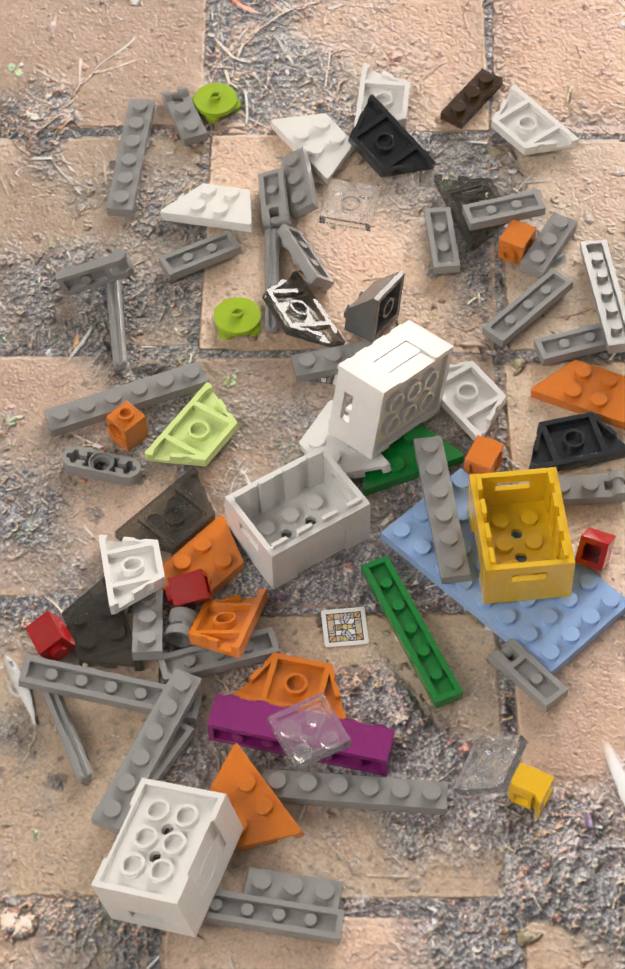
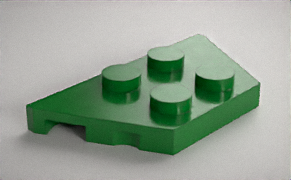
(403, 462)

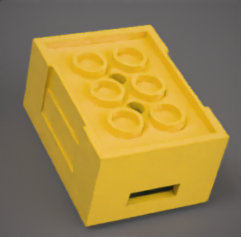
(537, 514)

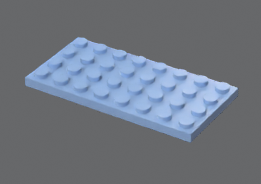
(547, 628)

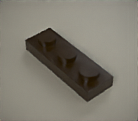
(471, 98)

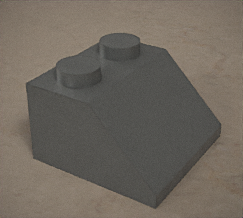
(375, 307)

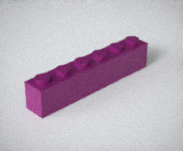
(246, 723)

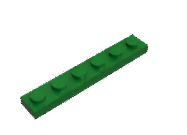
(412, 632)

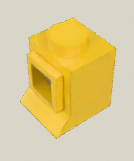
(530, 788)

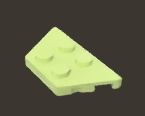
(195, 432)

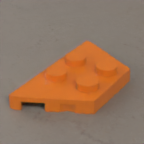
(585, 389)
(211, 551)
(227, 623)
(292, 679)
(254, 802)

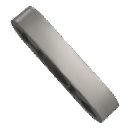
(108, 475)

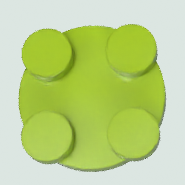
(215, 101)
(237, 318)

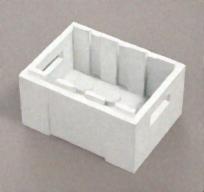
(392, 388)
(283, 501)
(181, 884)

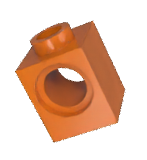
(516, 241)
(127, 426)
(484, 456)

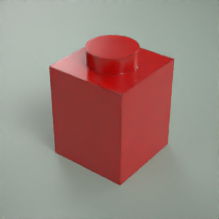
(595, 548)
(189, 589)
(51, 636)

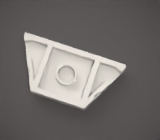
(389, 90)
(530, 126)
(320, 137)
(213, 207)
(472, 398)
(349, 459)
(131, 570)

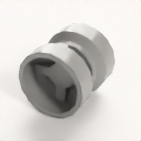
(180, 622)

